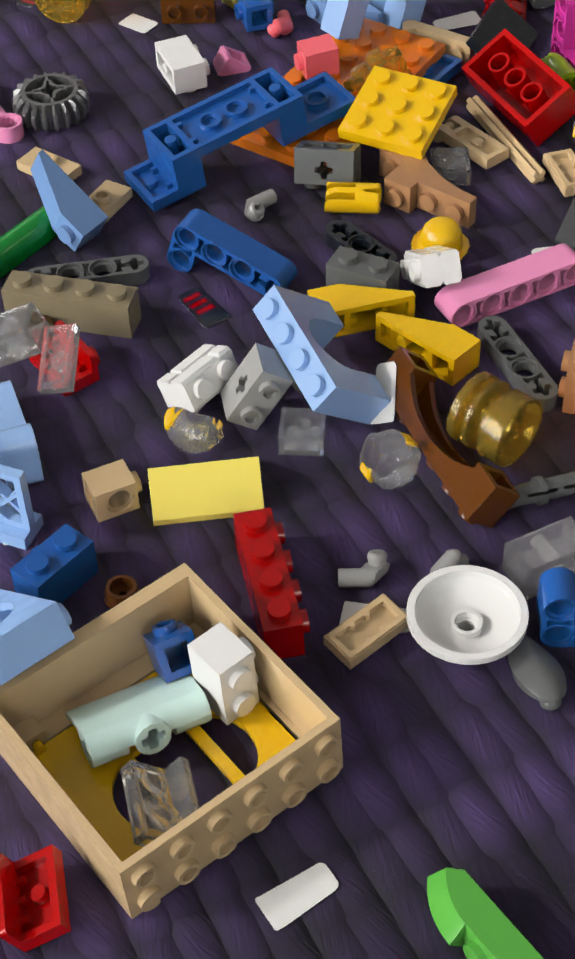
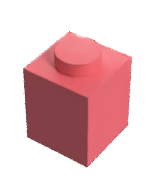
(316, 56)

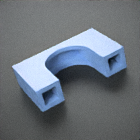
(345, 17)
(300, 331)
(29, 631)

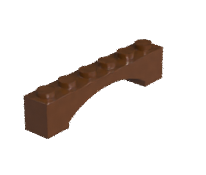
(479, 491)

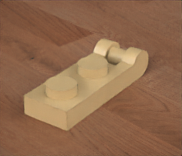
(454, 43)
(481, 147)

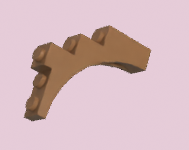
(416, 184)

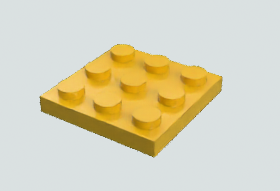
(397, 112)

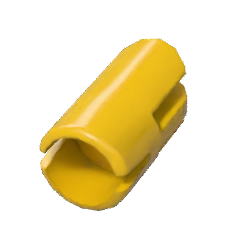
(353, 197)

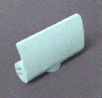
(139, 717)

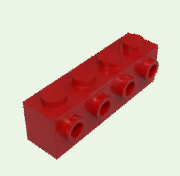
(268, 582)

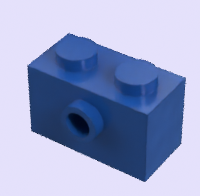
(56, 566)

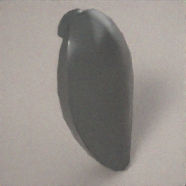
(538, 673)

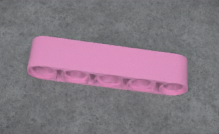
(508, 286)

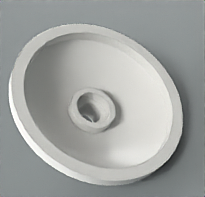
(468, 600)

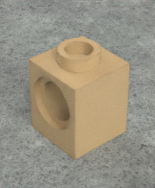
(111, 490)

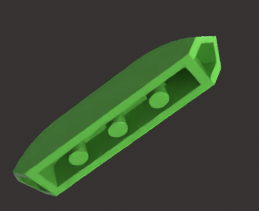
(472, 919)

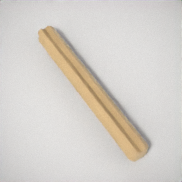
(501, 133)

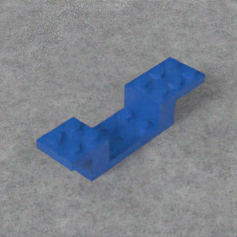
(256, 102)

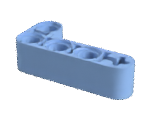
(17, 438)

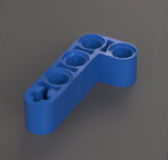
(228, 250)
(556, 607)

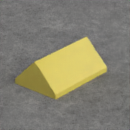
(205, 490)

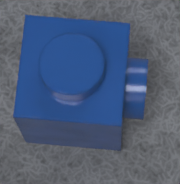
(169, 649)

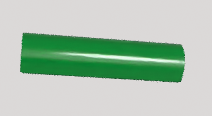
(24, 240)

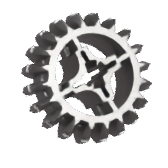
(51, 101)

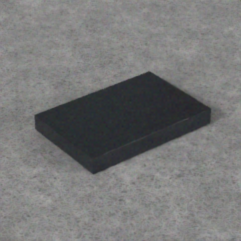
(500, 17)

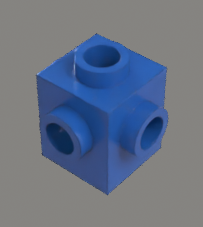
(255, 13)

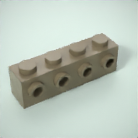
(90, 304)

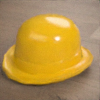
(442, 232)

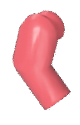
(281, 25)

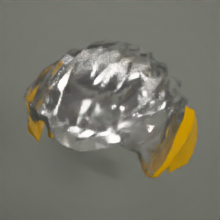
(192, 431)
(390, 459)

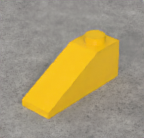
(360, 304)
(445, 346)

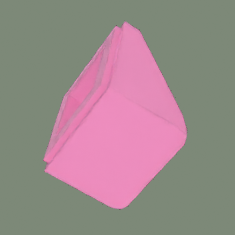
(230, 61)

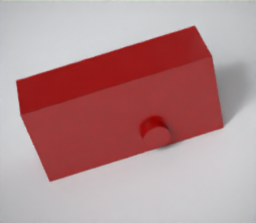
(521, 87)

